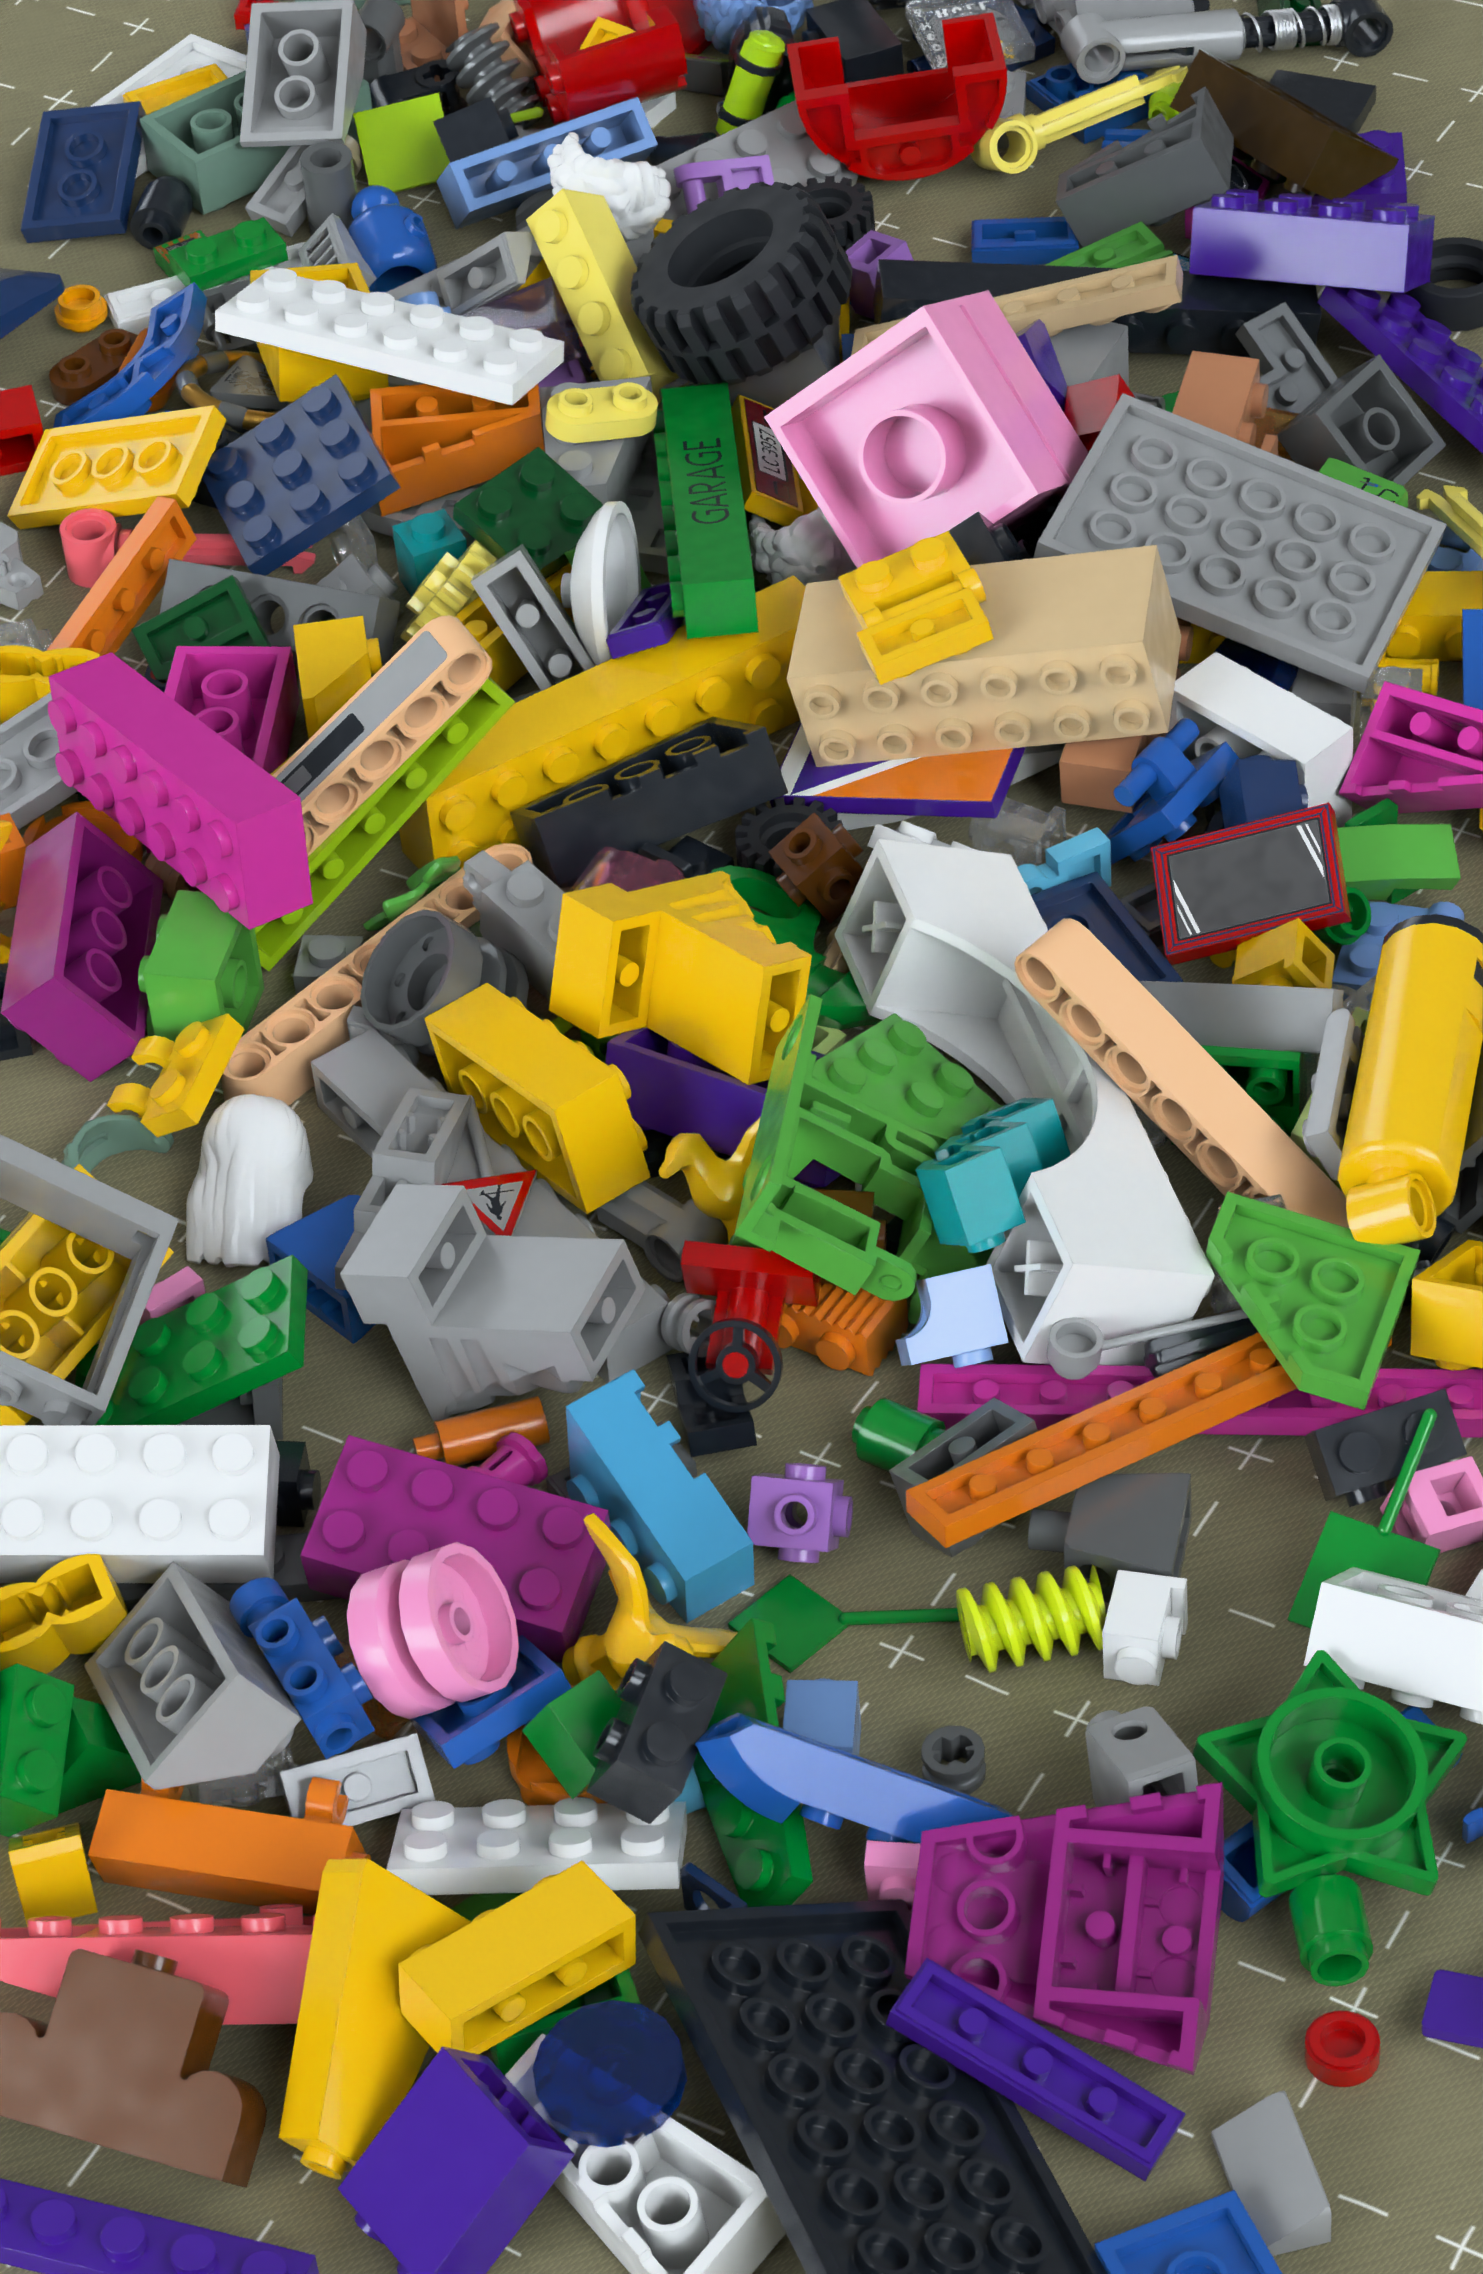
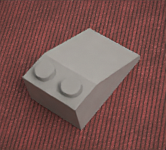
(302, 72)

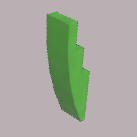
(1398, 857)

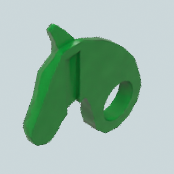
(841, 1002)

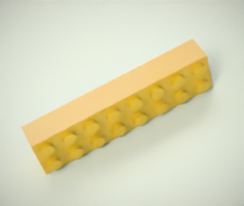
(606, 718)

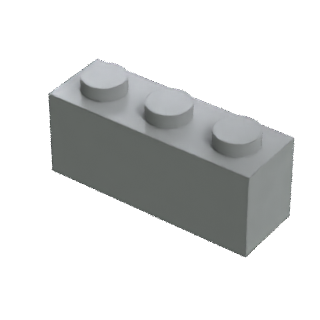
(532, 618)

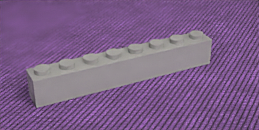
(360, 1092)

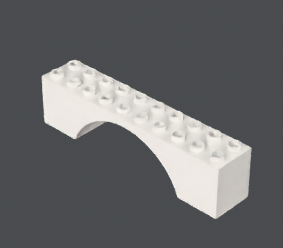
(1103, 1229)

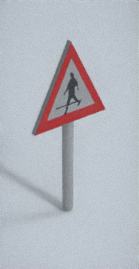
(495, 1198)

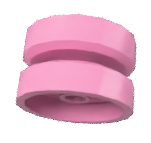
(432, 1630)

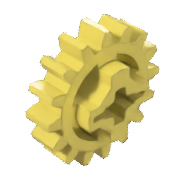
(447, 587)

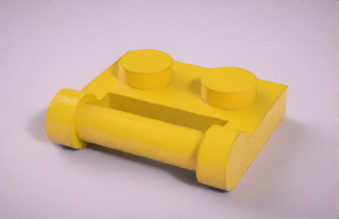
(909, 580)

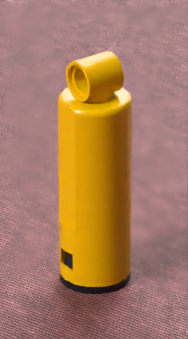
(1414, 1081)

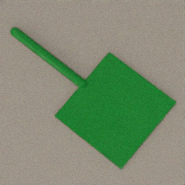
(1371, 1548)

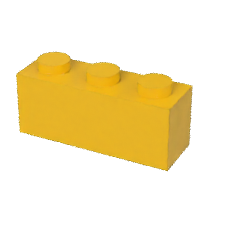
(518, 1962)

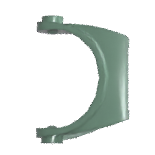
(111, 1136)

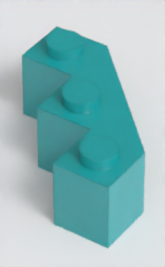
(983, 1171)

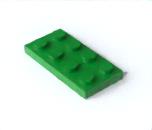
(211, 1349)

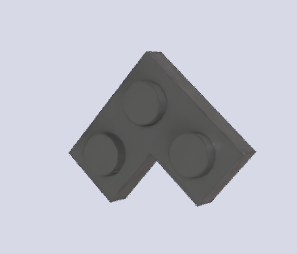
(1287, 359)

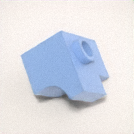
(956, 1319)

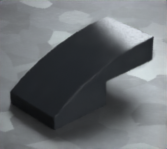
(704, 1426)

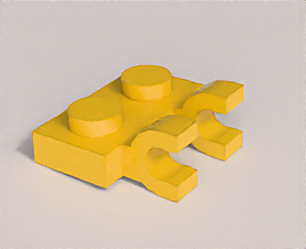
(188, 1075)

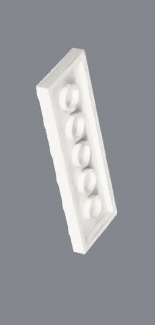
(390, 336)

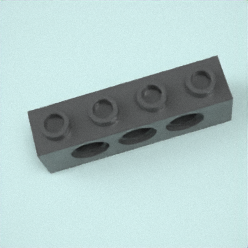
(299, 600)

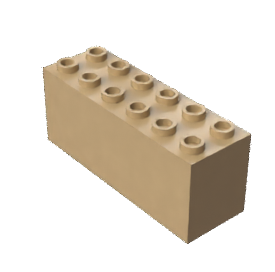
(1074, 657)

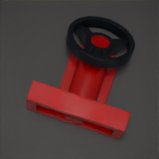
(747, 1314)

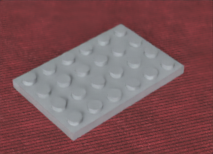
(1250, 540)

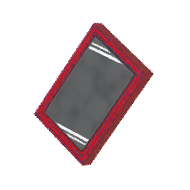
(1249, 881)

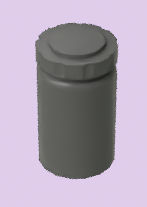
(328, 182)

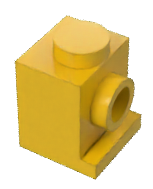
(1285, 957)

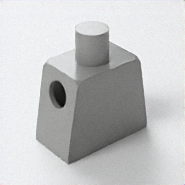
(1136, 1757)

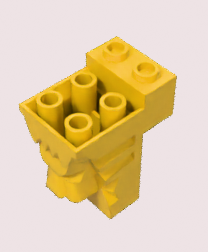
(682, 966)

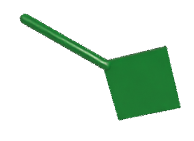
(808, 1621)

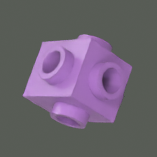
(775, 1519)

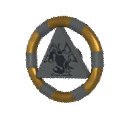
(241, 394)

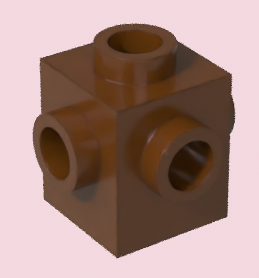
(819, 866)

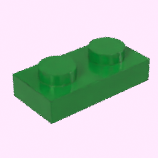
(228, 254)

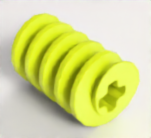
(1032, 1617)

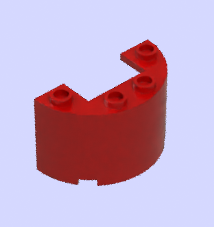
(603, 75)
(907, 121)

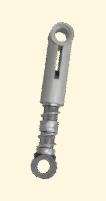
(1222, 33)

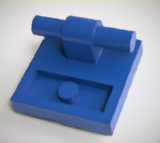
(1166, 791)

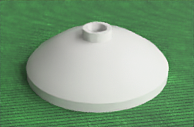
(603, 577)

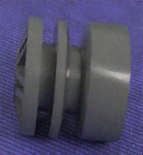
(428, 965)

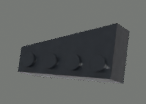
(651, 796)

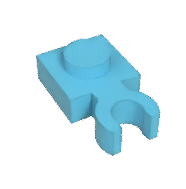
(1070, 861)

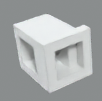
(1143, 1626)

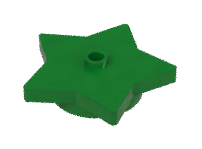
(1335, 1783)

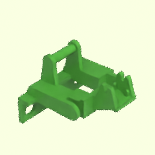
(816, 1122)

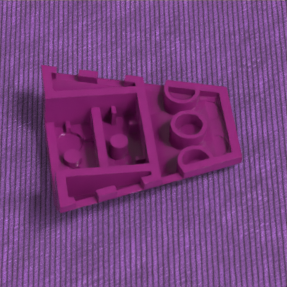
(1084, 1917)

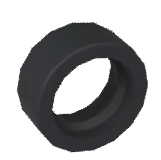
(1454, 307)

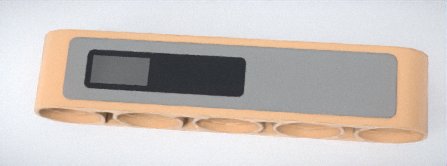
(384, 724)

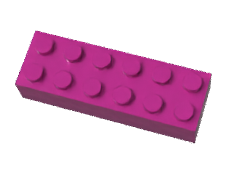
(181, 790)

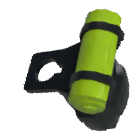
(757, 68)

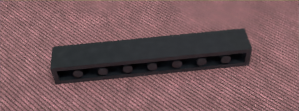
(1203, 322)

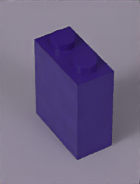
(455, 2168)

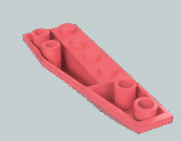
(249, 1957)

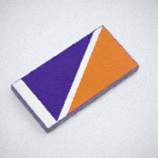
(920, 786)

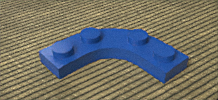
(168, 344)

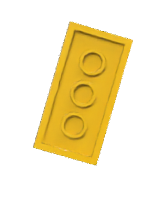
(117, 465)

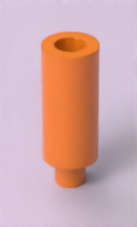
(476, 1434)

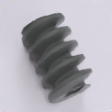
(487, 74)

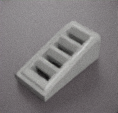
(333, 245)

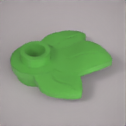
(420, 885)

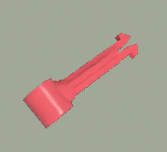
(94, 538)

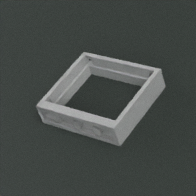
(111, 1221)

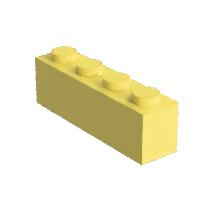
(595, 283)

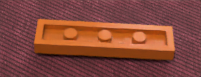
(129, 581)

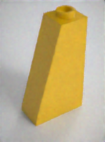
(351, 2041)

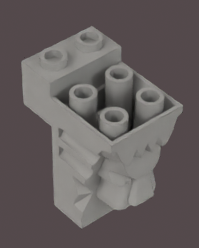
(486, 1309)

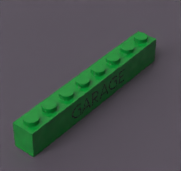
(704, 512)

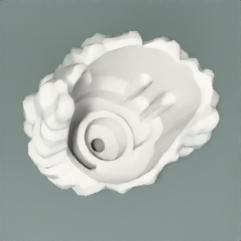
(632, 190)
(802, 549)

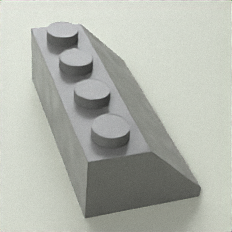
(190, 1687)

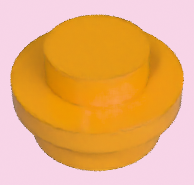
(80, 308)

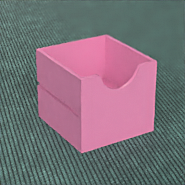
(930, 431)

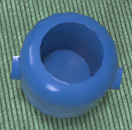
(390, 238)

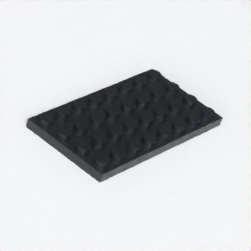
(851, 2126)

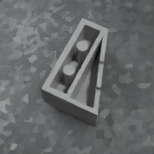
(599, 465)

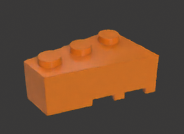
(449, 439)

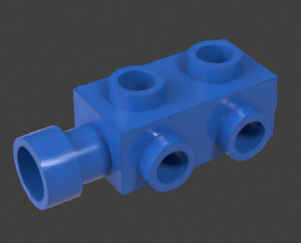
(305, 1665)

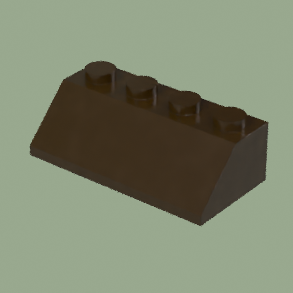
(1284, 132)

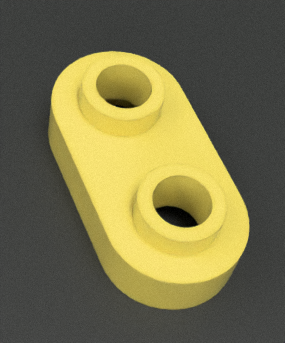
(601, 413)

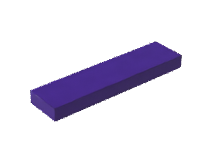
(1035, 2069)

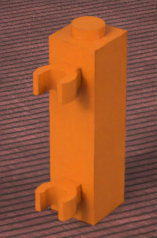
(222, 1851)

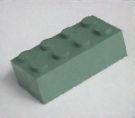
(202, 146)

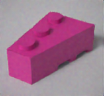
(1418, 754)

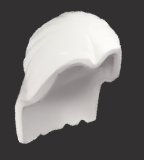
(246, 1181)

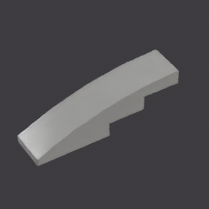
(1249, 1014)
(412, 1150)

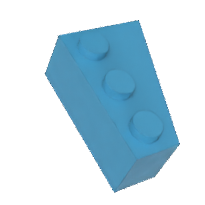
(667, 1520)

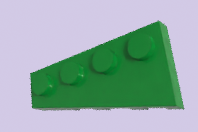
(763, 1856)

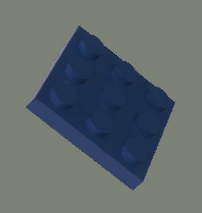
(298, 477)

